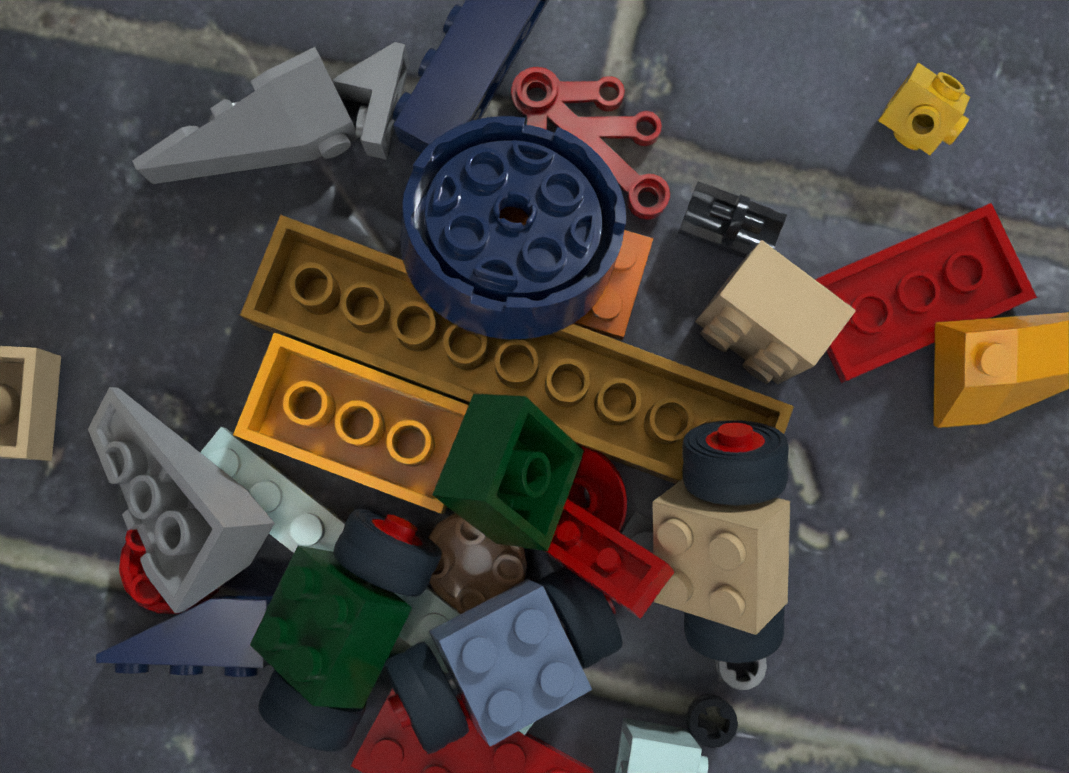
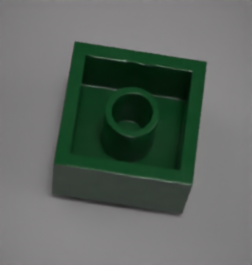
(509, 471)

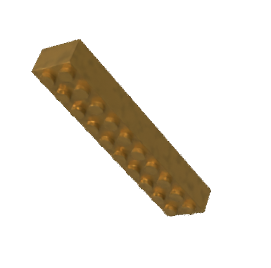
(588, 384)

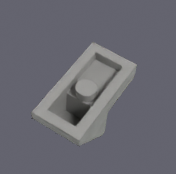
(379, 84)

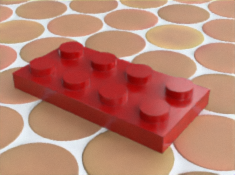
(937, 276)
(399, 751)

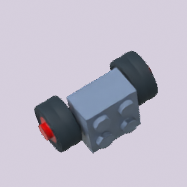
(505, 660)

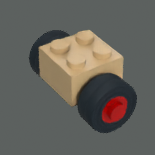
(728, 540)

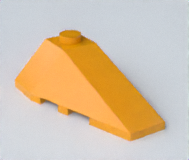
(998, 366)

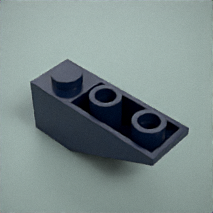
(205, 635)

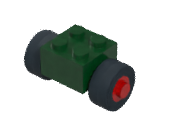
(337, 626)

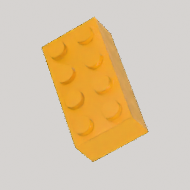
(351, 421)

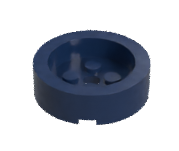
(497, 272)

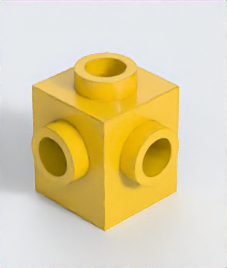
(926, 110)

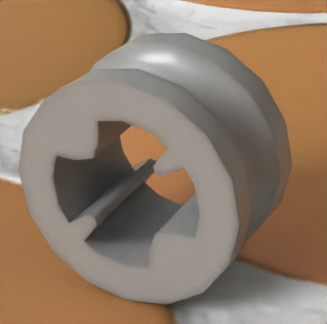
(749, 681)

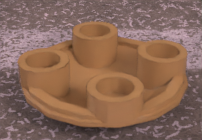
(473, 565)

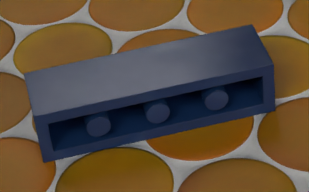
(465, 68)

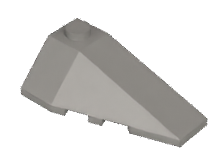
(284, 121)
(187, 510)

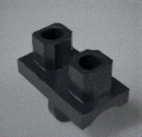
(730, 221)

